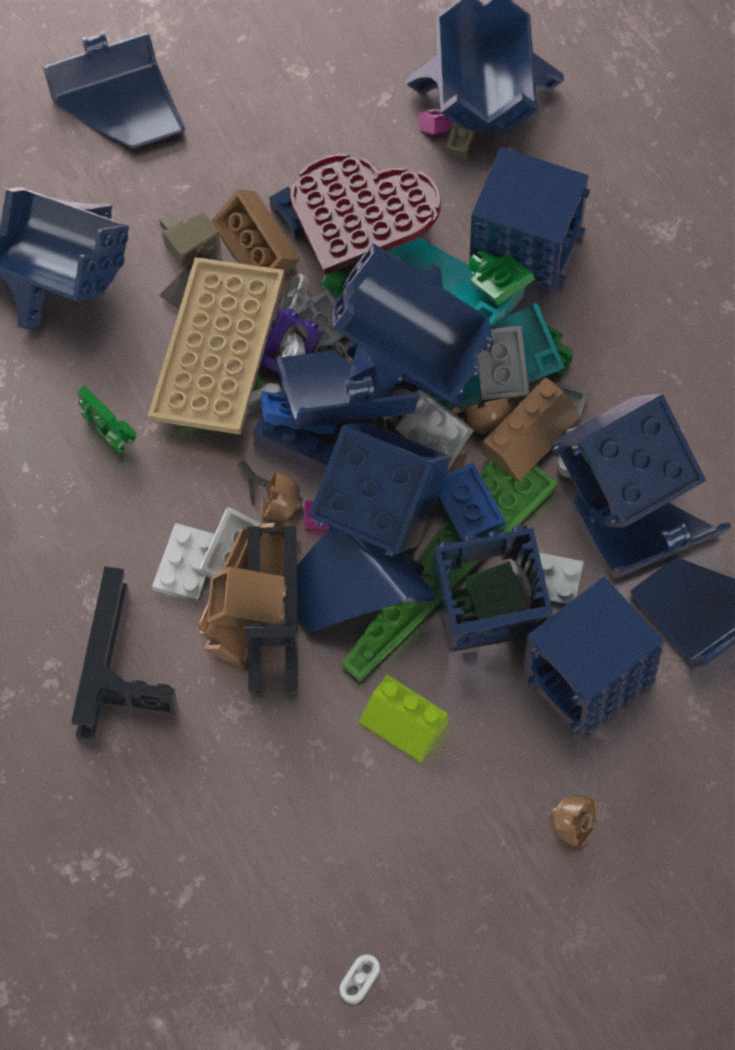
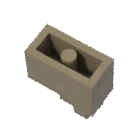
(189, 238)

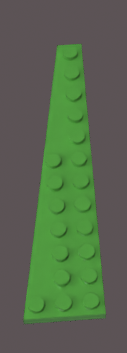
(395, 622)

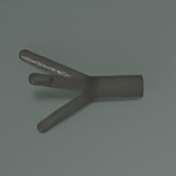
(252, 477)

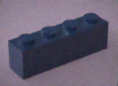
(293, 445)

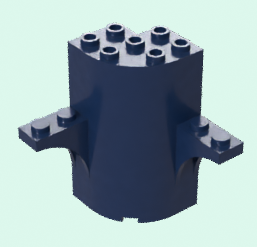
(485, 66)
(57, 249)
(410, 325)

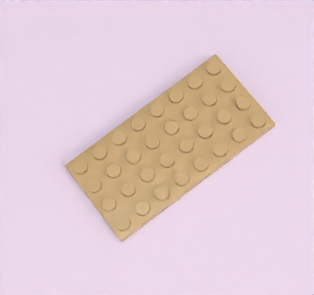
(217, 345)

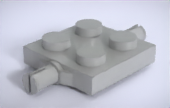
(319, 310)

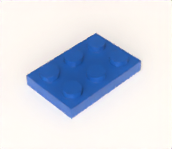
(277, 412)
(469, 503)

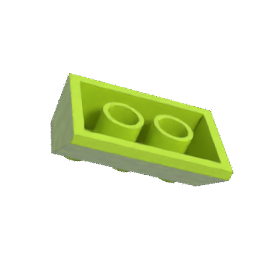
(404, 718)

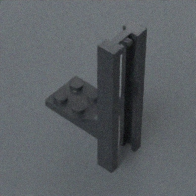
(283, 633)
(98, 682)

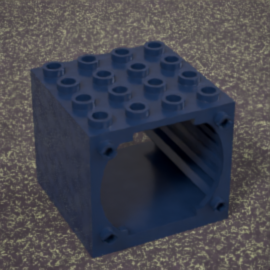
(530, 214)
(629, 461)
(379, 487)
(519, 547)
(593, 656)

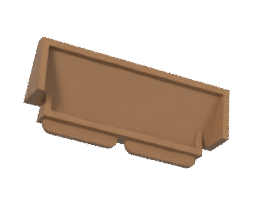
(229, 640)

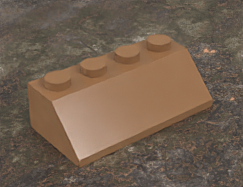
(254, 233)
(530, 430)

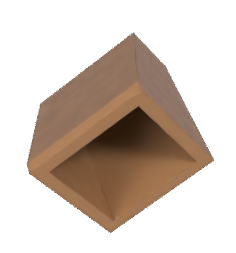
(245, 598)

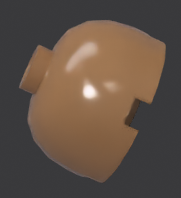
(488, 416)
(282, 498)
(574, 818)

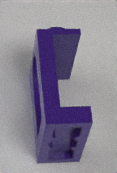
(278, 332)

